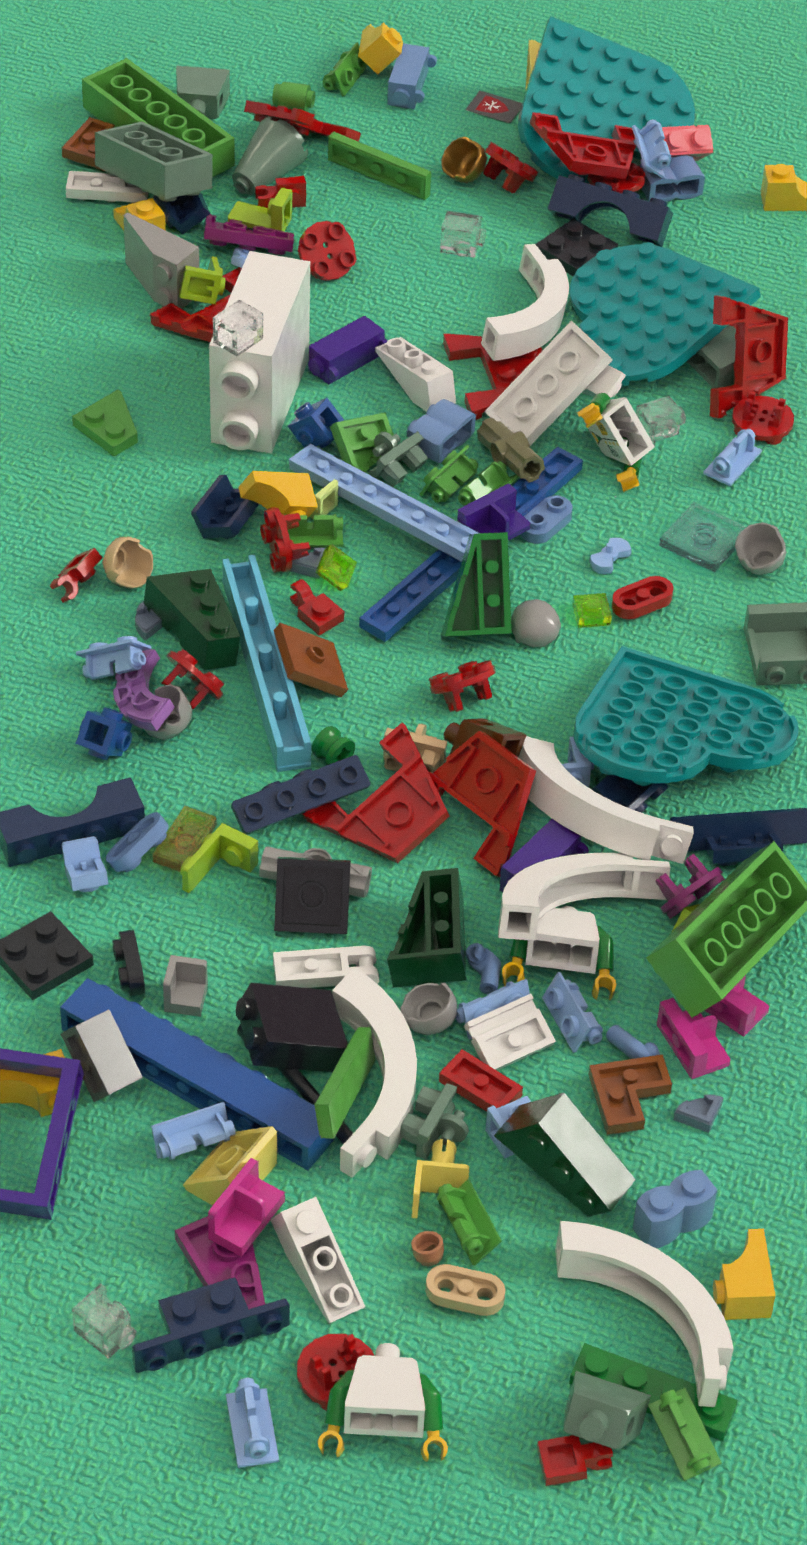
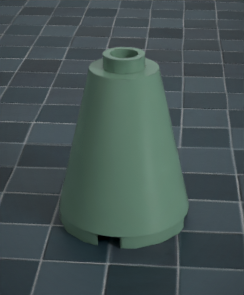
(269, 155)

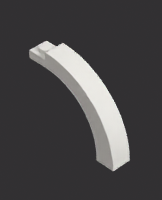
(537, 324)
(597, 817)
(573, 879)
(366, 1004)
(659, 1282)

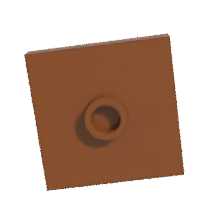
(310, 660)

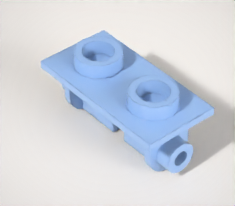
(652, 147)
(734, 458)
(125, 654)
(492, 1001)
(567, 1009)
(192, 1129)
(251, 1425)

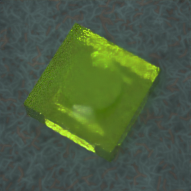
(336, 567)
(592, 610)

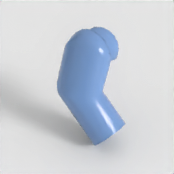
(486, 965)
(630, 1045)

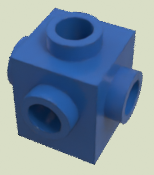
(314, 423)
(105, 733)

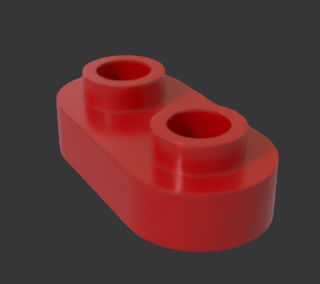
(642, 597)

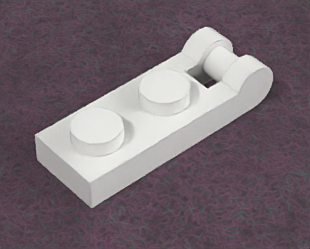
(101, 187)
(322, 966)

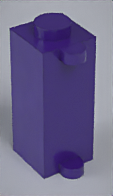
(345, 350)
(548, 843)

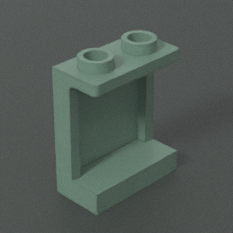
(777, 642)

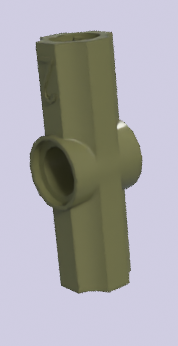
(510, 449)

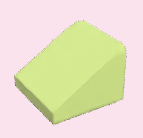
(326, 499)

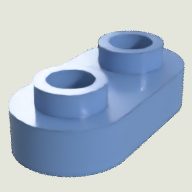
(547, 519)
(133, 845)

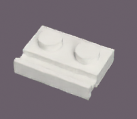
(510, 1033)

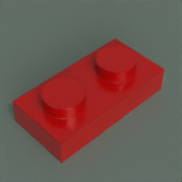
(479, 1082)

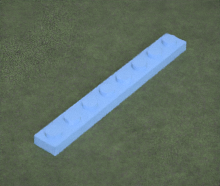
(383, 501)

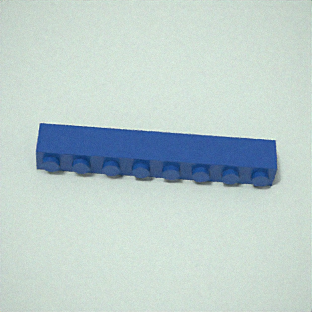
(203, 1074)

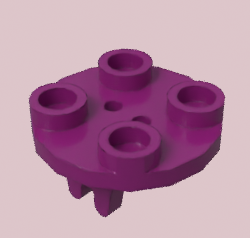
(701, 884)

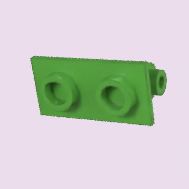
(345, 71)
(492, 477)
(441, 482)
(321, 533)
(469, 1220)
(684, 1433)

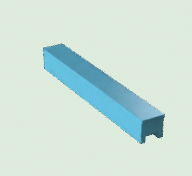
(272, 688)

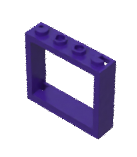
(71, 1074)

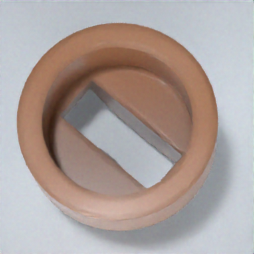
(428, 1248)

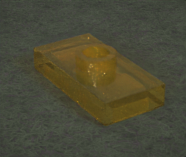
(184, 837)

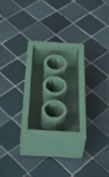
(153, 160)

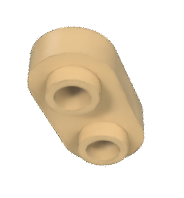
(465, 1288)

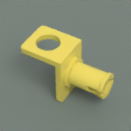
(437, 1172)

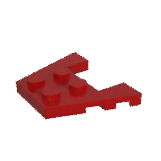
(299, 119)
(588, 153)
(198, 324)
(758, 352)
(500, 372)
(492, 786)
(397, 813)

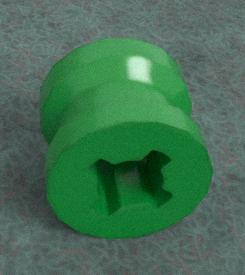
(332, 746)

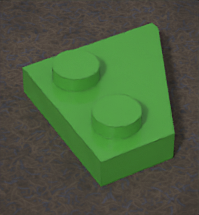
(108, 423)
(356, 439)

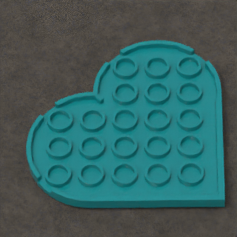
(594, 88)
(651, 307)
(671, 721)

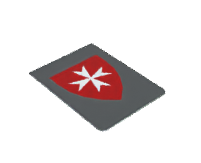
(494, 106)

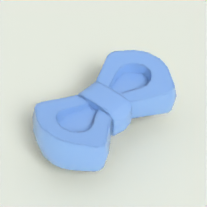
(239, 256)
(603, 561)

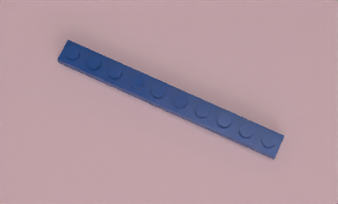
(442, 570)

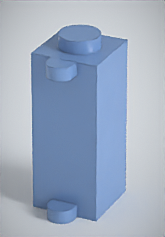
(409, 76)

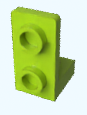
(275, 216)
(203, 284)
(224, 843)

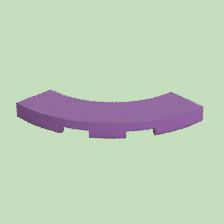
(137, 701)

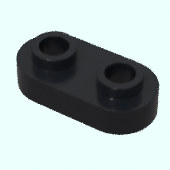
(131, 974)

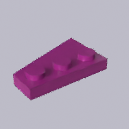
(235, 232)
(215, 1263)

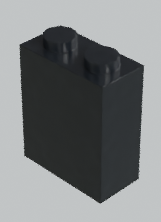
(291, 1027)

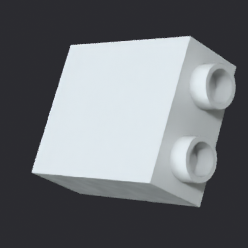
(257, 388)

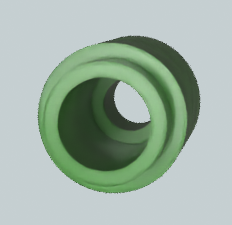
(293, 96)

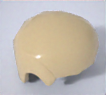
(127, 562)

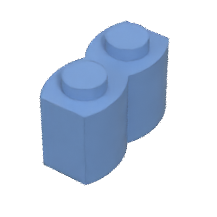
(681, 180)
(443, 429)
(674, 1209)

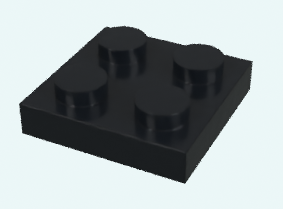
(574, 245)
(312, 895)
(43, 955)

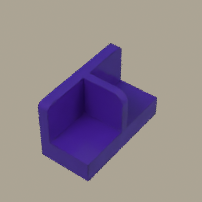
(495, 513)

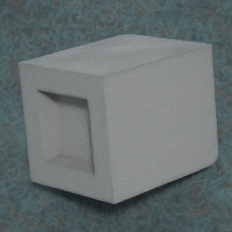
(185, 985)

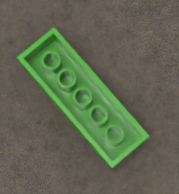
(129, 95)
(731, 930)

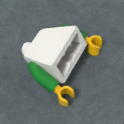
(618, 434)
(566, 942)
(385, 1399)

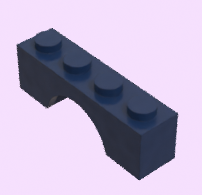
(578, 199)
(33, 835)

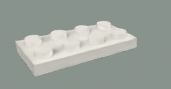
(550, 383)

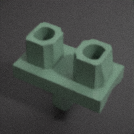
(392, 454)
(439, 1121)

